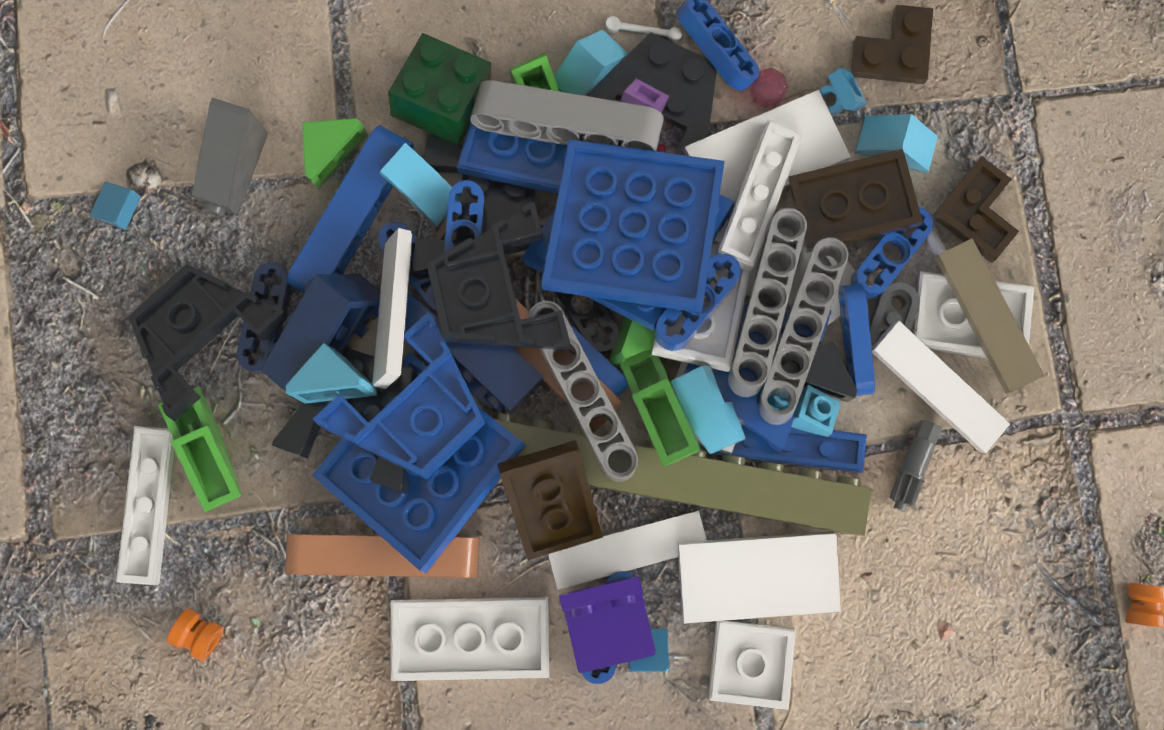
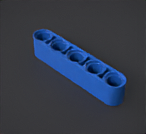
(349, 211)

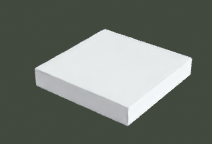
(752, 664)

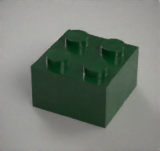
(438, 88)

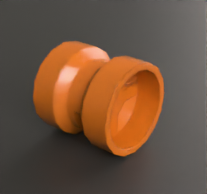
(1146, 605)
(195, 634)

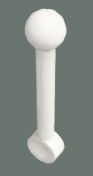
(614, 25)

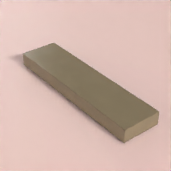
(989, 316)

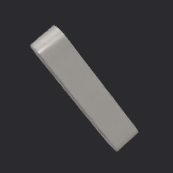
(564, 116)
(773, 285)
(808, 313)
(588, 410)

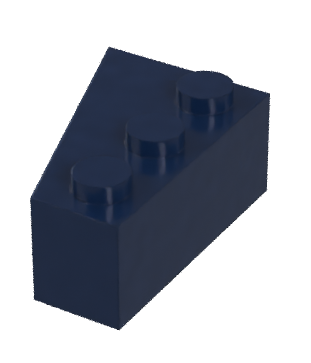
(328, 313)

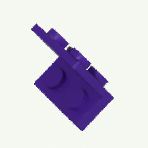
(608, 624)

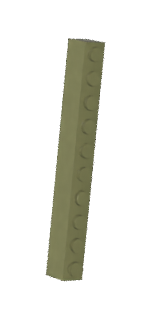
(717, 484)

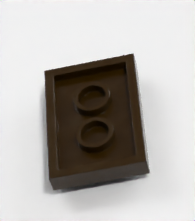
(856, 199)
(550, 499)

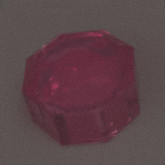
(769, 88)

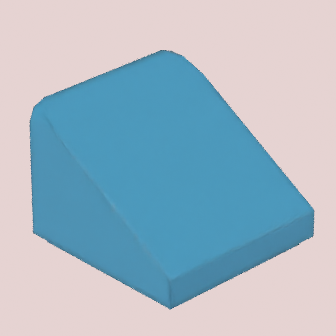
(115, 205)
(659, 661)

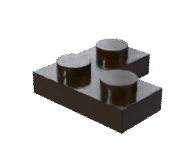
(901, 57)
(968, 210)

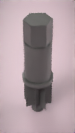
(912, 473)

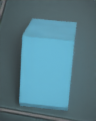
(588, 63)
(898, 132)
(328, 376)

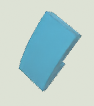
(418, 183)
(706, 411)
(814, 412)

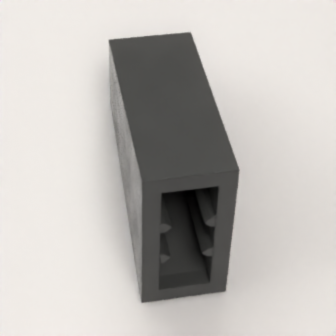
(227, 157)

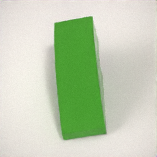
(659, 407)
(203, 454)

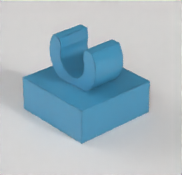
(846, 91)

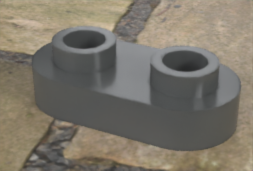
(885, 314)

